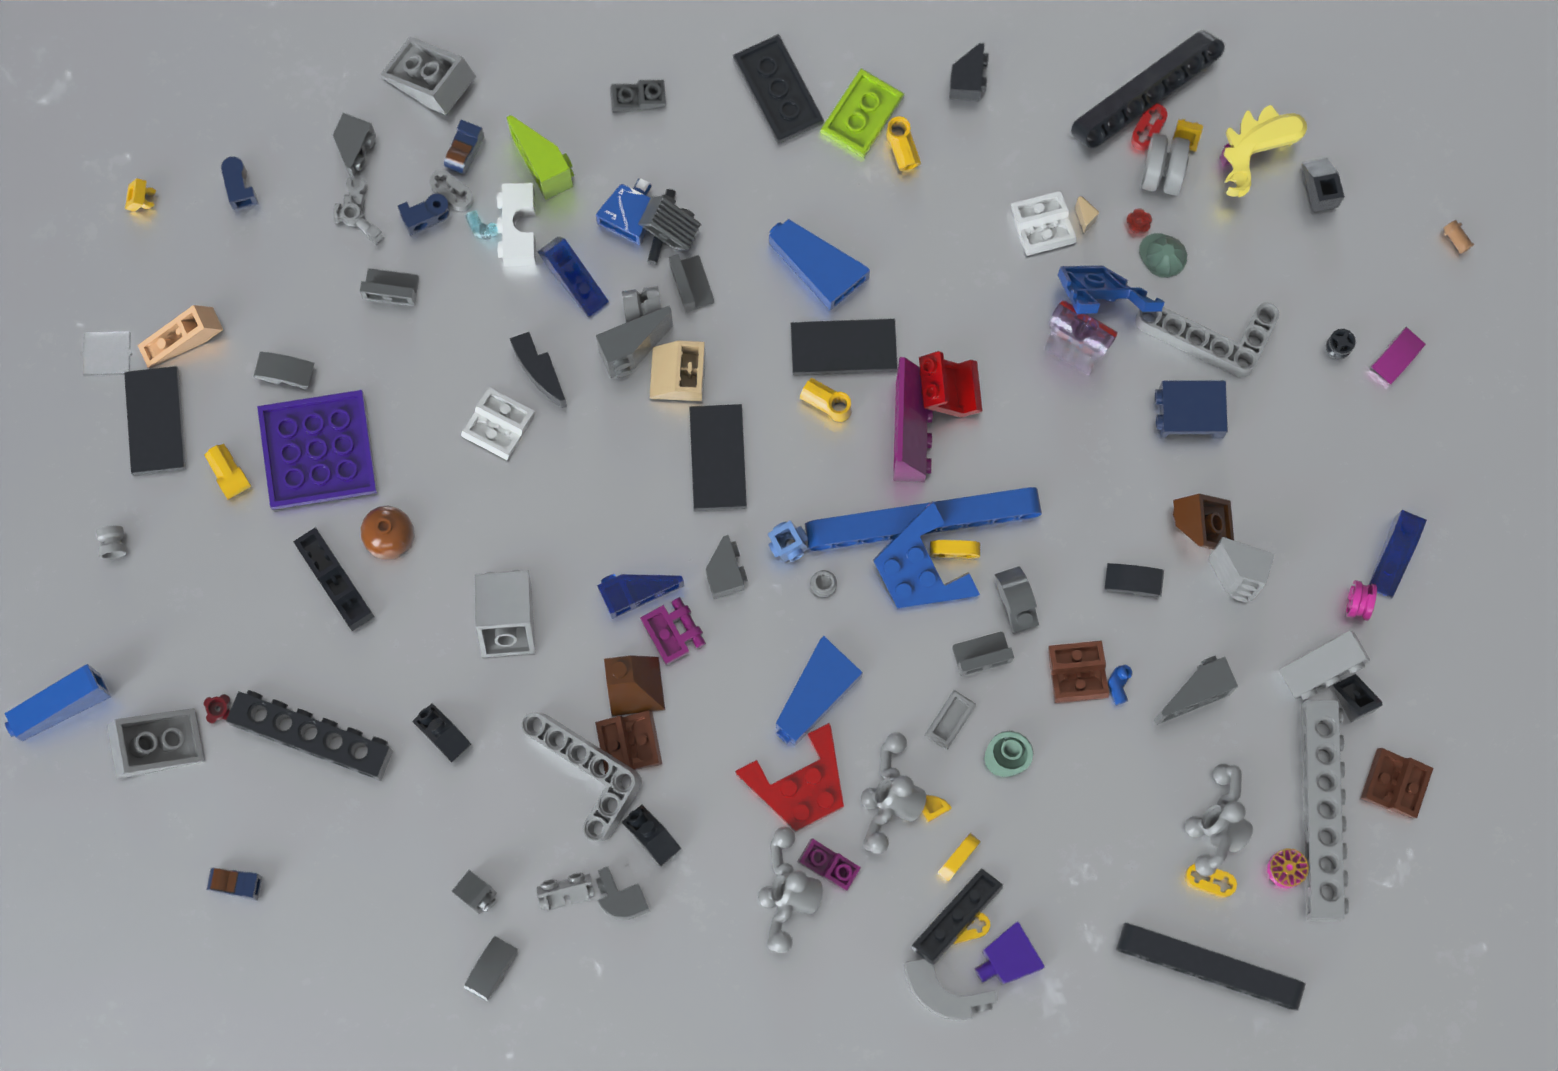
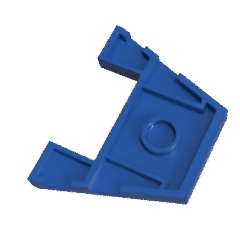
(1090, 283)
(910, 571)

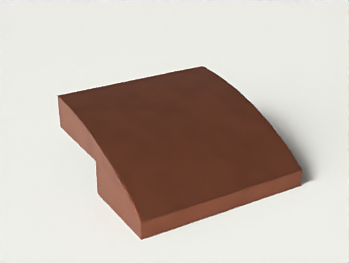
(1078, 671)
(630, 740)
(1397, 783)

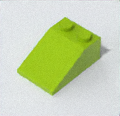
(543, 158)

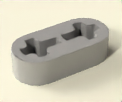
(455, 186)

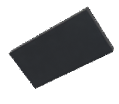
(778, 89)
(843, 346)
(154, 420)
(717, 457)

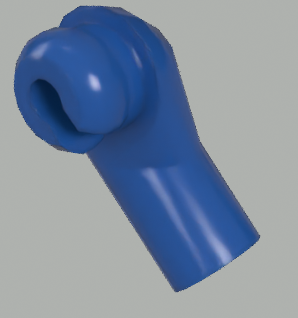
(1117, 682)

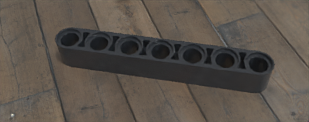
(1147, 89)
(1210, 966)

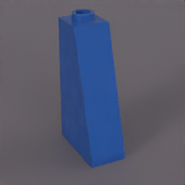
(819, 264)
(819, 688)
(57, 703)

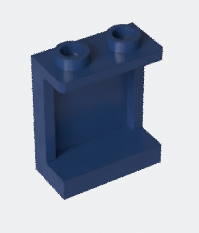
(1192, 408)

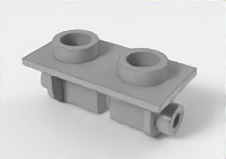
(554, 892)

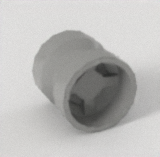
(111, 540)

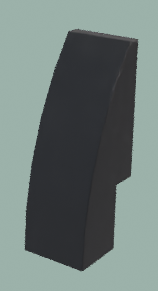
(538, 368)

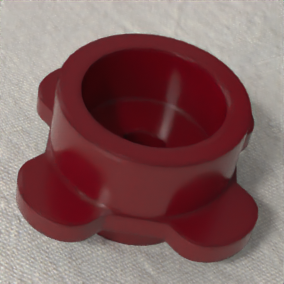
(211, 704)

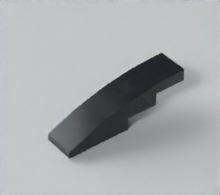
(333, 579)

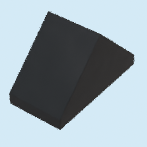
(1356, 697)

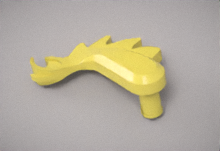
(1256, 136)

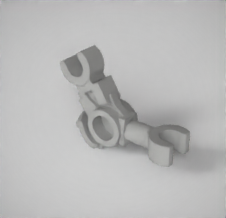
(352, 211)

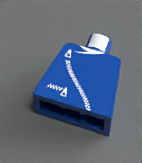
(624, 210)

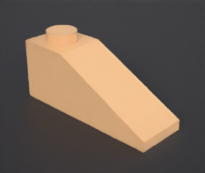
(180, 335)

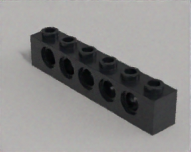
(243, 714)

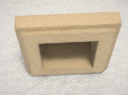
(1086, 213)

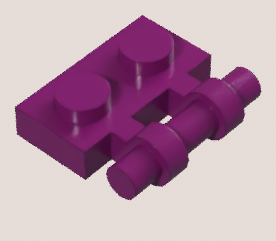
(665, 634)

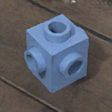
(781, 535)

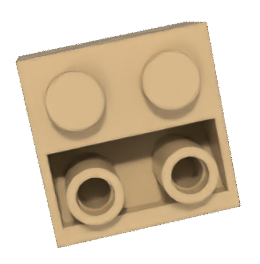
(678, 371)

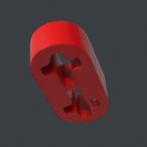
(1144, 123)

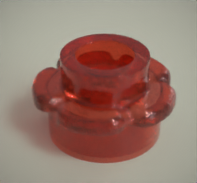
(1136, 227)

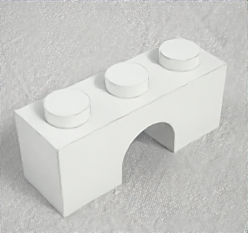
(516, 246)

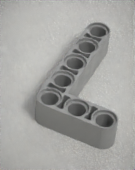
(1212, 339)
(590, 765)

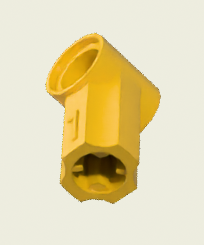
(903, 145)
(825, 398)
(229, 475)

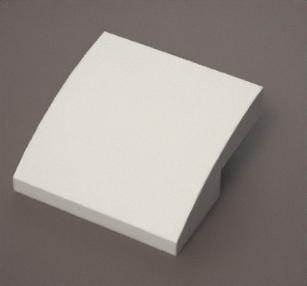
(1043, 223)
(498, 423)

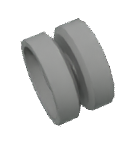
(1170, 164)

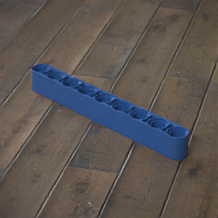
(956, 514)

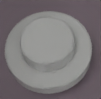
(823, 583)

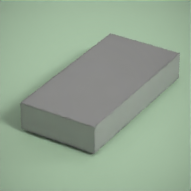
(950, 719)

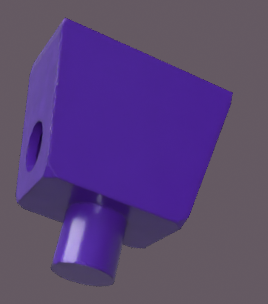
(1009, 957)

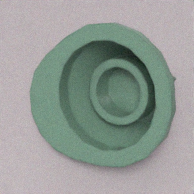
(1163, 255)
(1008, 754)

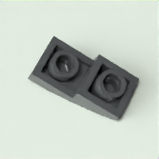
(639, 96)
(283, 368)
(490, 968)

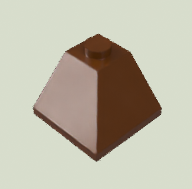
(1204, 519)
(634, 685)

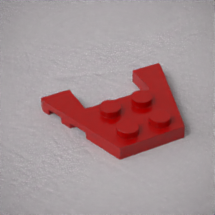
(805, 794)

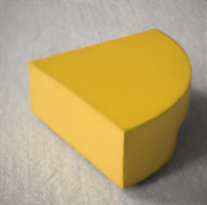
(935, 807)

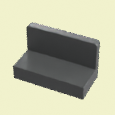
(691, 282)
(390, 287)
(982, 653)

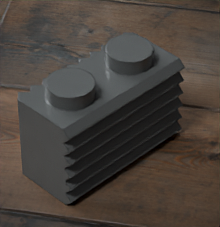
(670, 222)

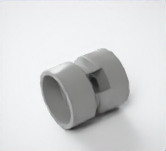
(640, 304)

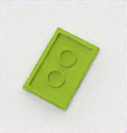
(862, 113)

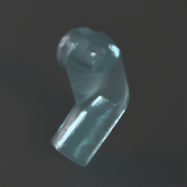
(480, 229)

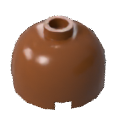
(387, 532)

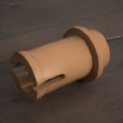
(1458, 236)

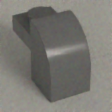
(1018, 599)
(622, 904)

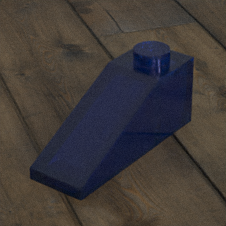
(573, 275)
(1397, 552)
(632, 591)

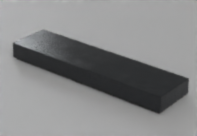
(957, 916)

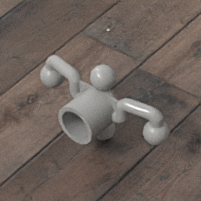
(893, 796)
(1222, 822)
(789, 892)

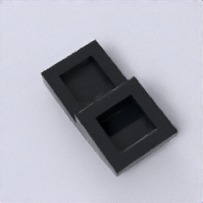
(1134, 579)

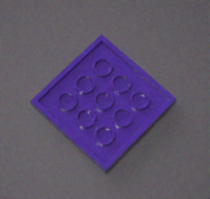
(317, 449)

